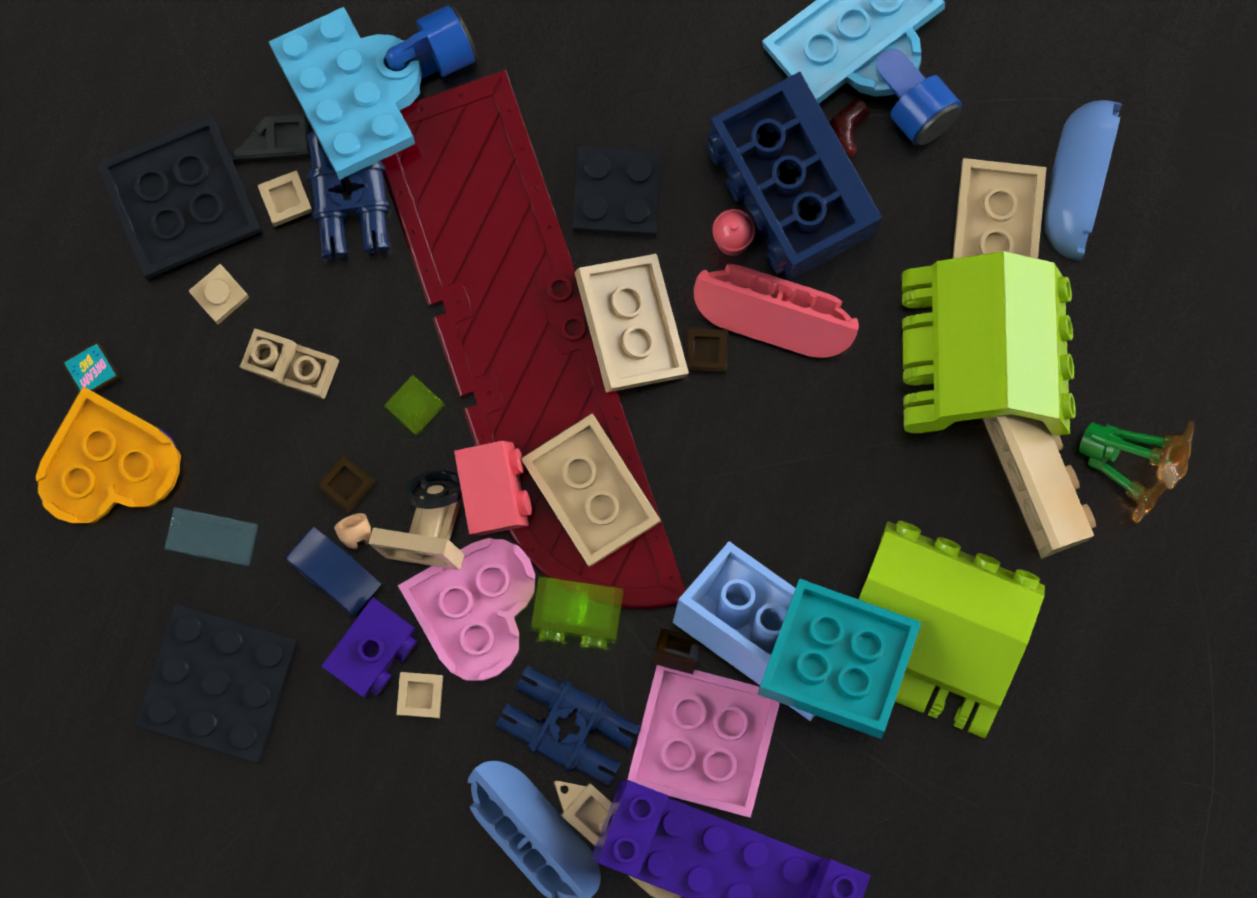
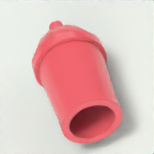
(733, 231)

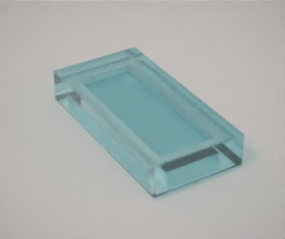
(211, 536)

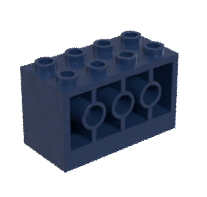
(810, 157)

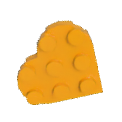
(104, 460)

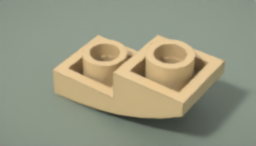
(289, 363)

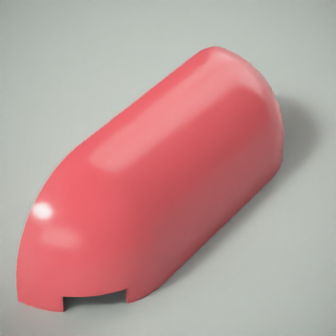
(775, 311)

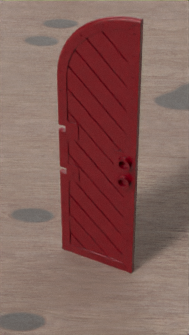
(514, 314)

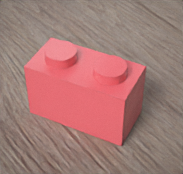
(493, 487)

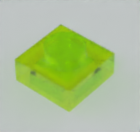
(414, 405)

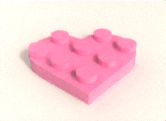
(474, 609)

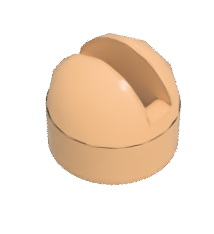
(353, 530)

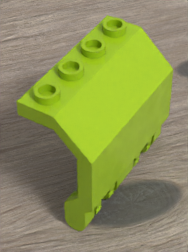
(988, 343)
(970, 615)

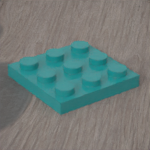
(839, 658)

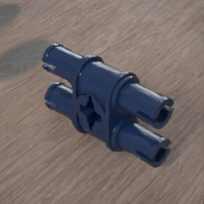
(332, 208)
(573, 750)

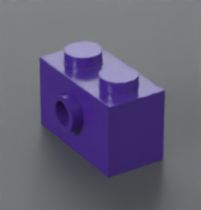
(371, 649)

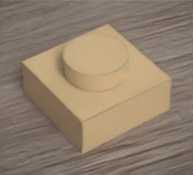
(285, 198)
(218, 294)
(419, 695)

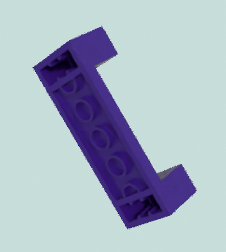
(709, 856)

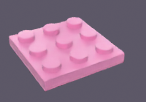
(704, 740)

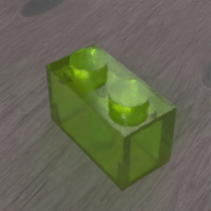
(576, 611)

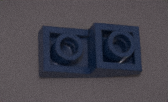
(332, 571)

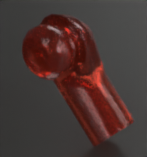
(844, 124)

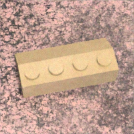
(1041, 483)

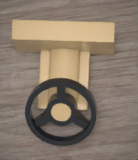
(431, 527)

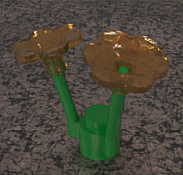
(1106, 443)

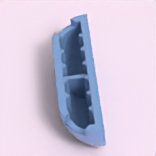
(1079, 176)
(532, 832)

